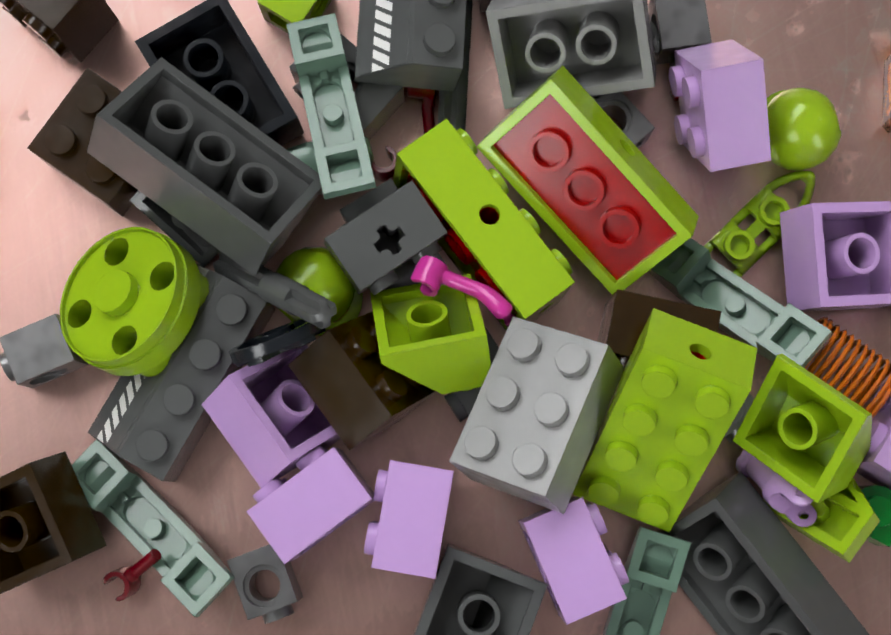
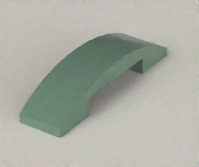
(330, 106)
(746, 311)
(149, 523)
(653, 574)

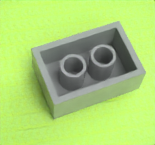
(598, 41)
(538, 413)

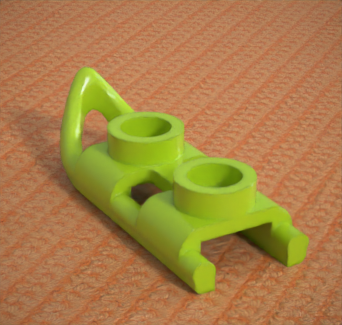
(765, 207)

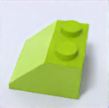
(805, 430)

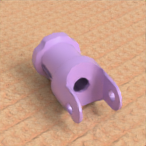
(777, 491)

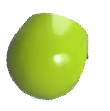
(801, 128)
(322, 274)

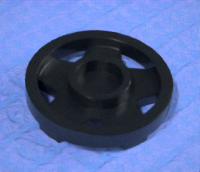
(274, 342)

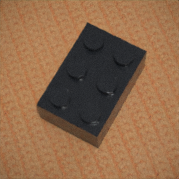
(221, 58)

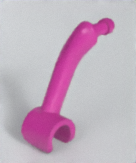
(434, 273)

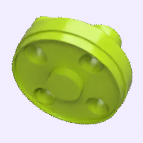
(131, 302)

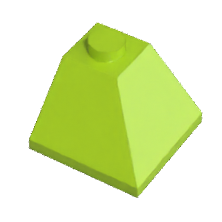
(432, 338)

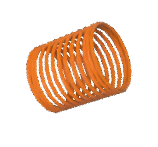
(871, 380)

